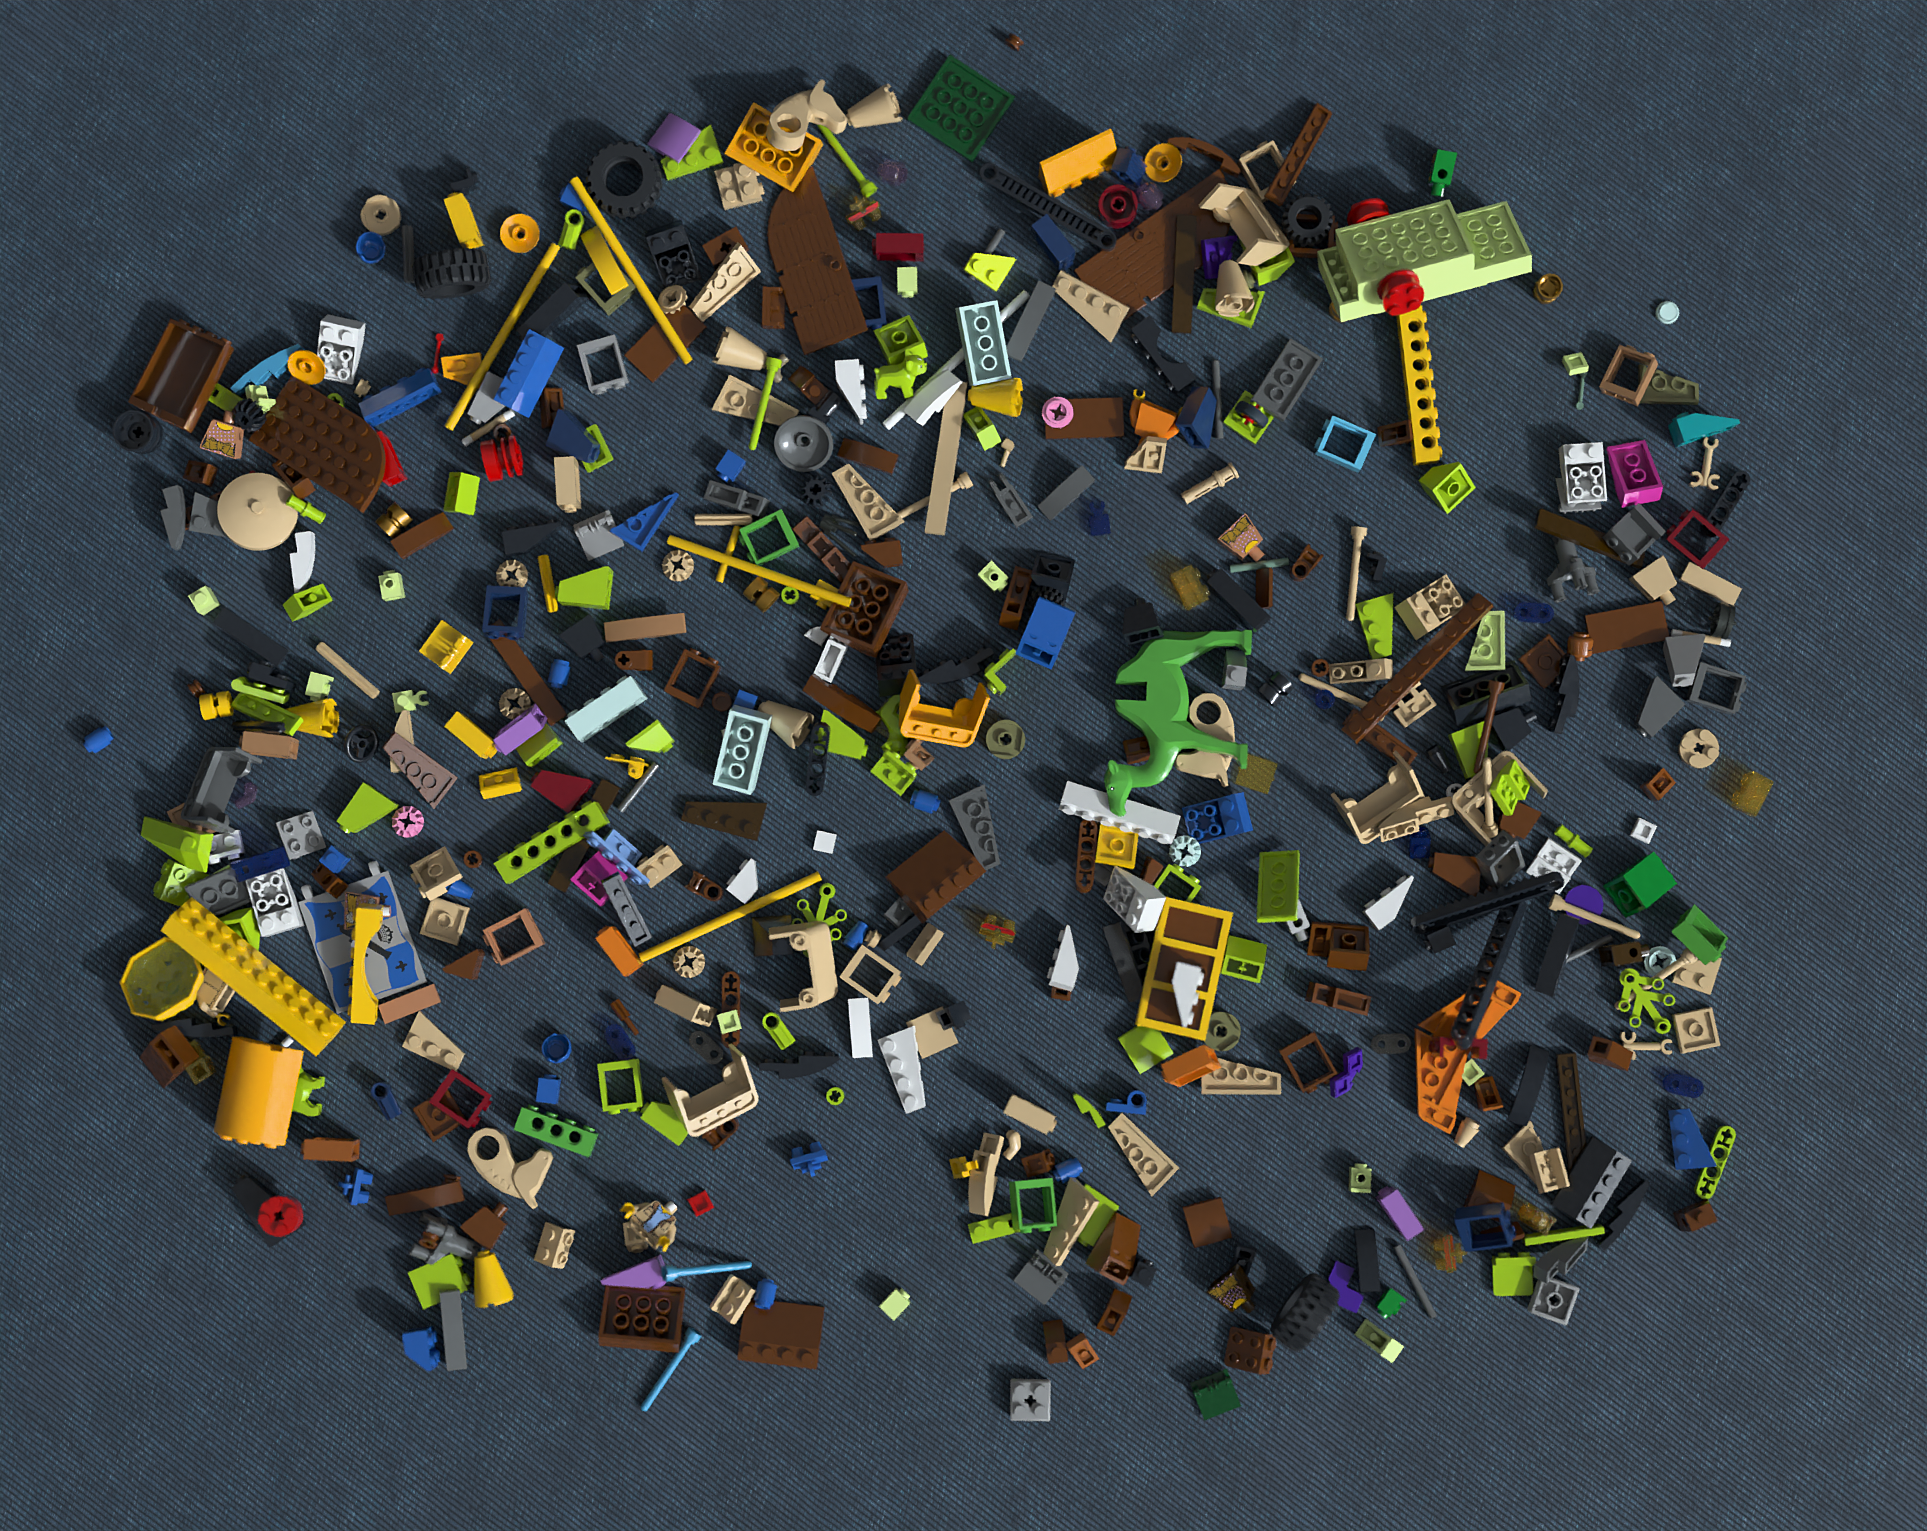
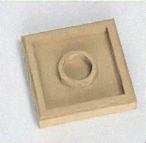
(445, 921)
(1695, 1030)
(930, 1034)

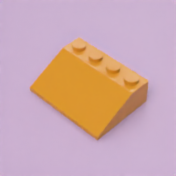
(754, 150)
(1078, 164)

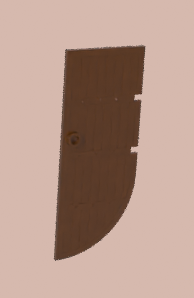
(1146, 255)
(813, 267)

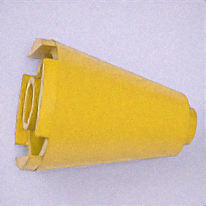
(998, 396)
(318, 717)
(490, 1281)

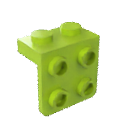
(994, 684)
(894, 772)
(173, 880)
(1512, 1274)

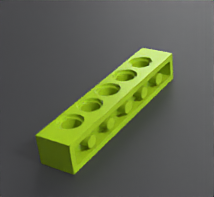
(505, 862)

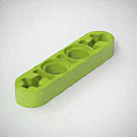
(1719, 1162)

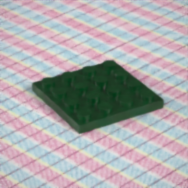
(960, 108)

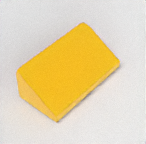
(500, 783)

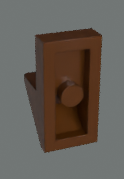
(808, 385)
(1319, 938)

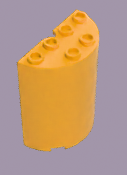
(258, 1092)

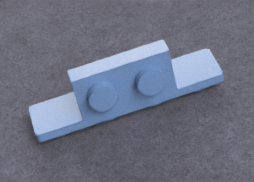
(620, 851)

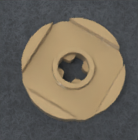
(386, 205)
(1688, 743)

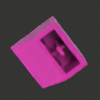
(590, 876)

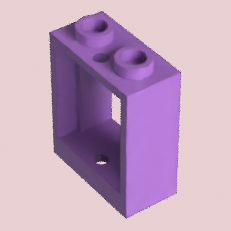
(519, 729)
(1399, 1212)

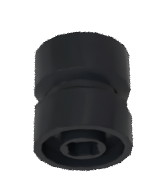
(1275, 689)

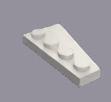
(903, 1063)

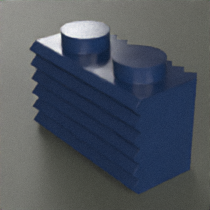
(1128, 166)

